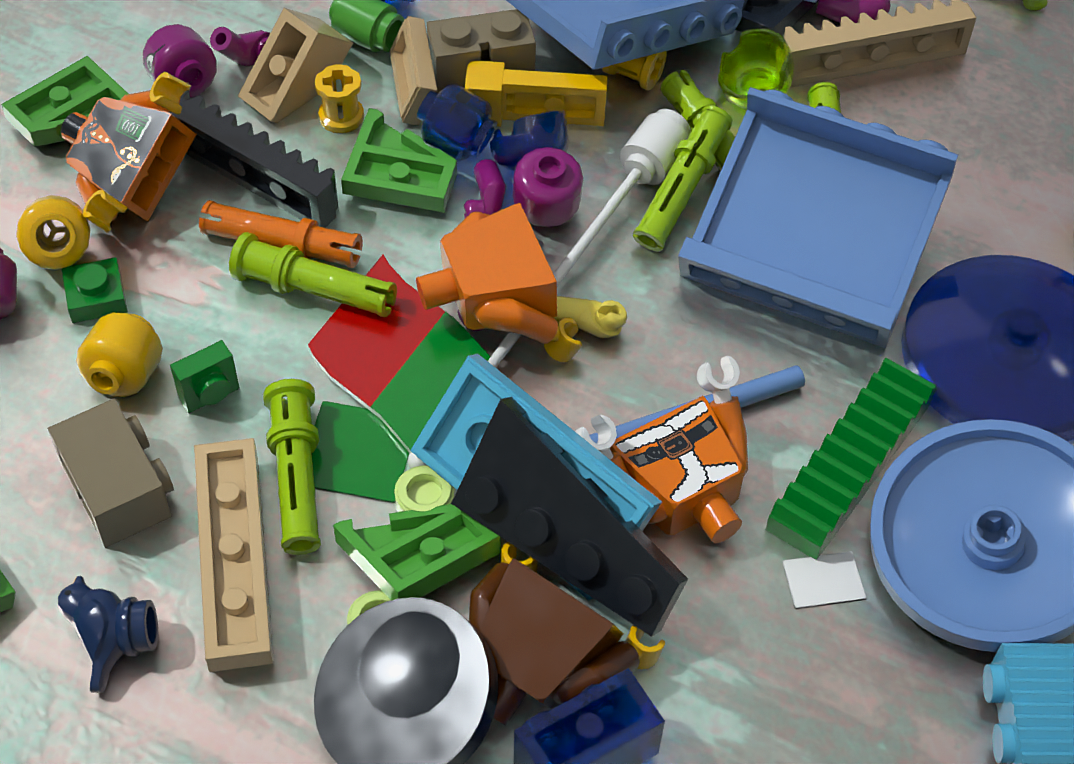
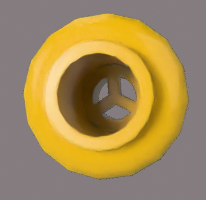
(44, 249)
(119, 351)

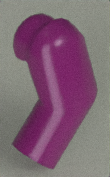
(851, 8)
(491, 189)

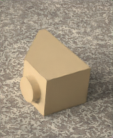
(289, 64)

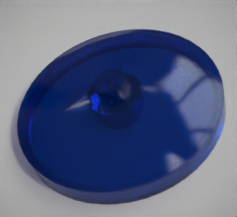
(996, 341)

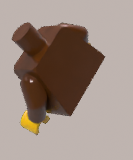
(546, 638)

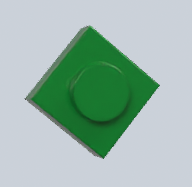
(94, 290)
(205, 376)

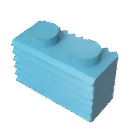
(1033, 703)

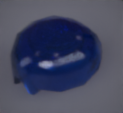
(528, 134)

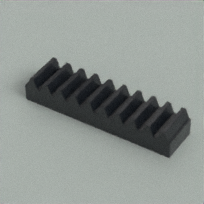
(257, 163)

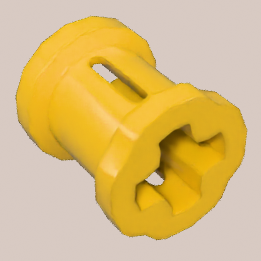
(644, 69)
(347, 98)

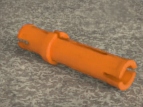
(277, 231)

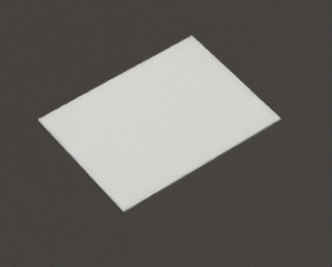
(824, 580)

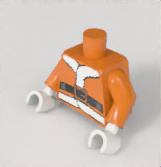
(687, 457)

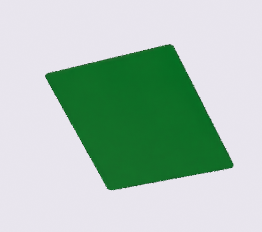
(356, 453)

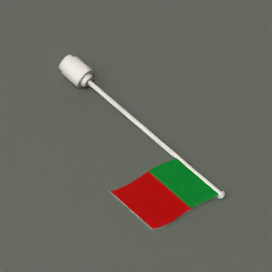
(412, 355)

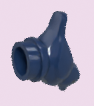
(108, 626)

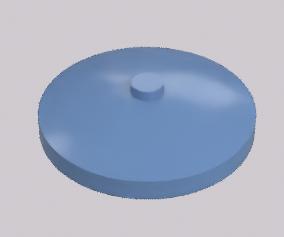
(980, 534)

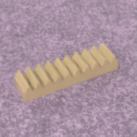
(880, 42)
(232, 556)

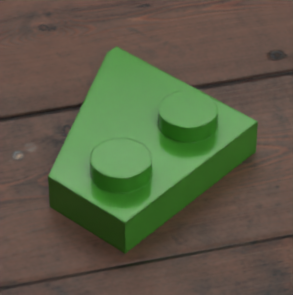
(44, 107)
(398, 167)
(418, 549)

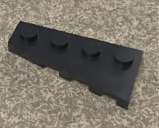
(554, 515)

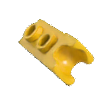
(528, 93)

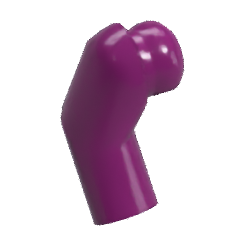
(239, 47)

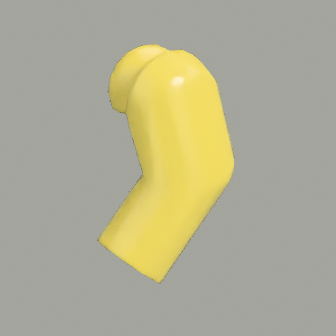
(592, 316)

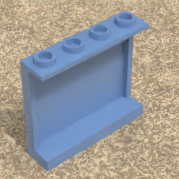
(626, 30)
(819, 216)

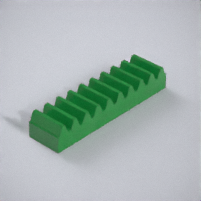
(850, 459)

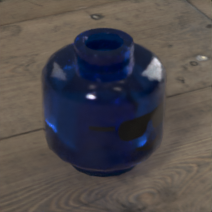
(456, 122)

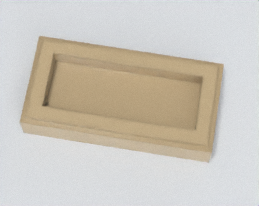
(412, 68)

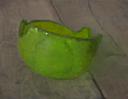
(757, 62)

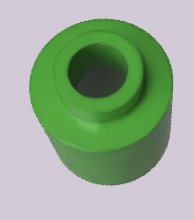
(366, 22)

